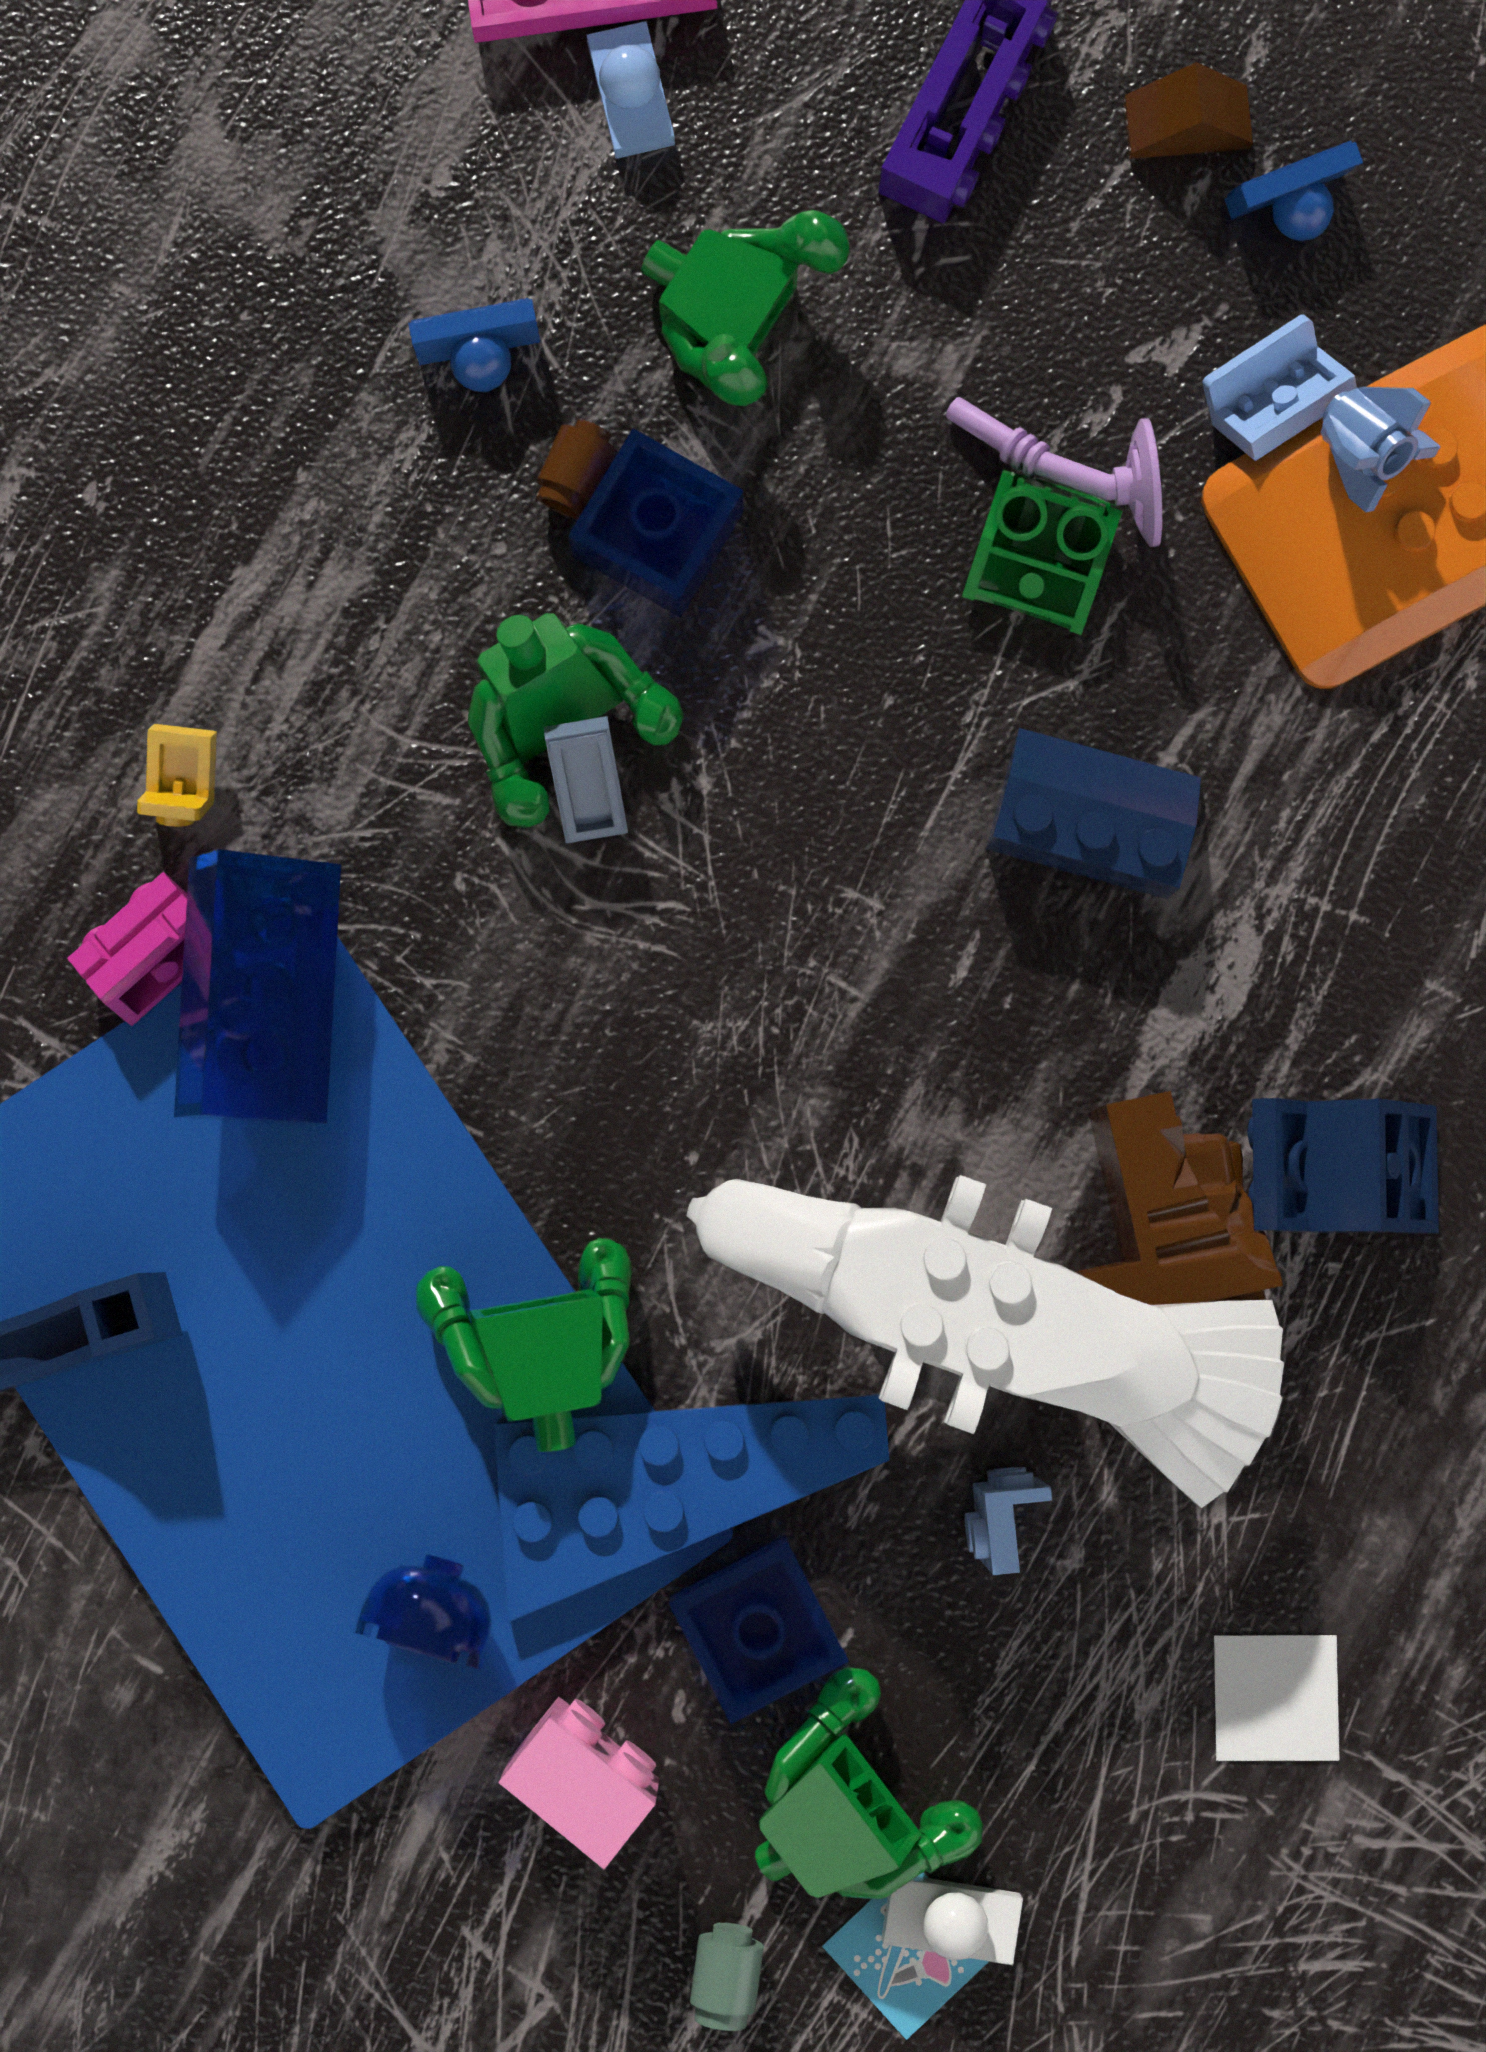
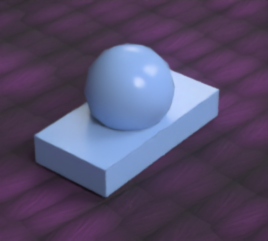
(630, 90)

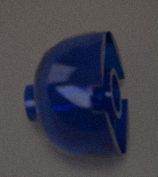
(428, 1612)

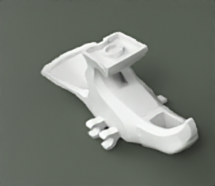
(1176, 1380)

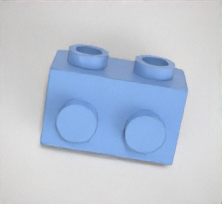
(1274, 388)
(992, 1525)

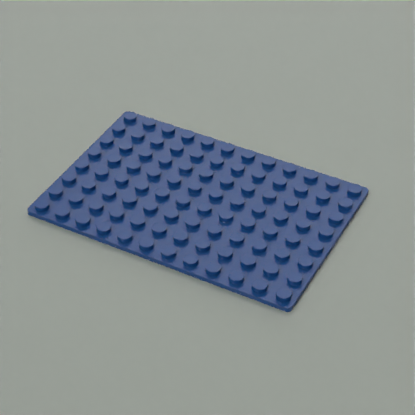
(307, 1405)

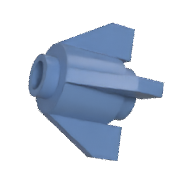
(1375, 438)

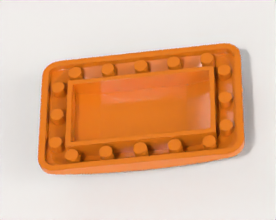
(1353, 582)

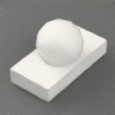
(953, 1920)

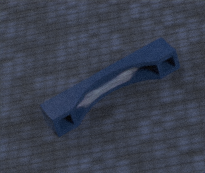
(87, 1328)

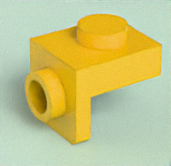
(179, 774)

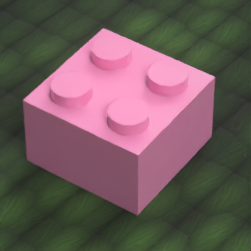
(582, 1780)

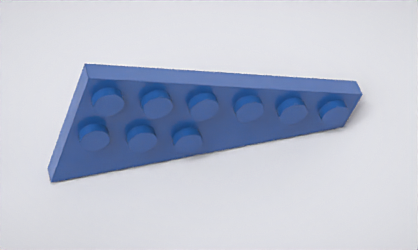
(662, 1483)

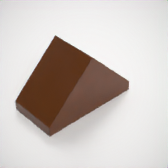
(1188, 114)

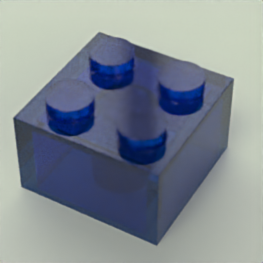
(656, 522)
(758, 1629)

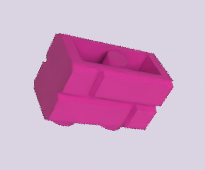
(138, 951)

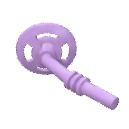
(1132, 485)

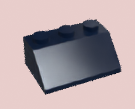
(1096, 814)

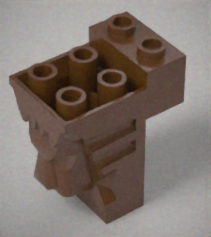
(1177, 1210)

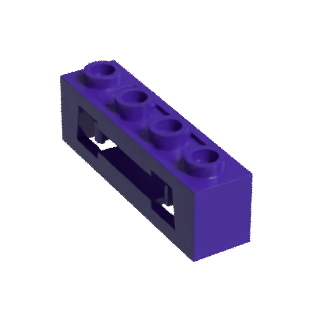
(927, 177)

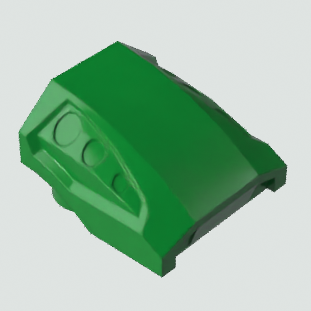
(1043, 550)

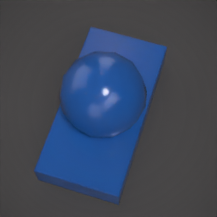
(1297, 192)
(476, 341)

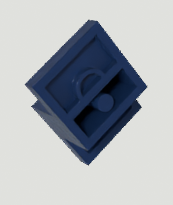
(1344, 1166)

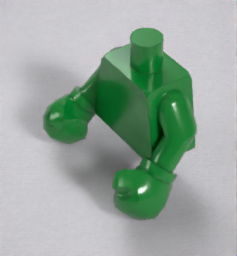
(732, 293)
(548, 678)
(539, 1352)
(837, 1818)

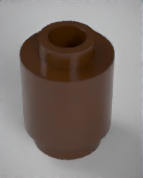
(575, 467)

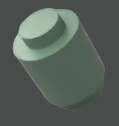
(726, 1977)

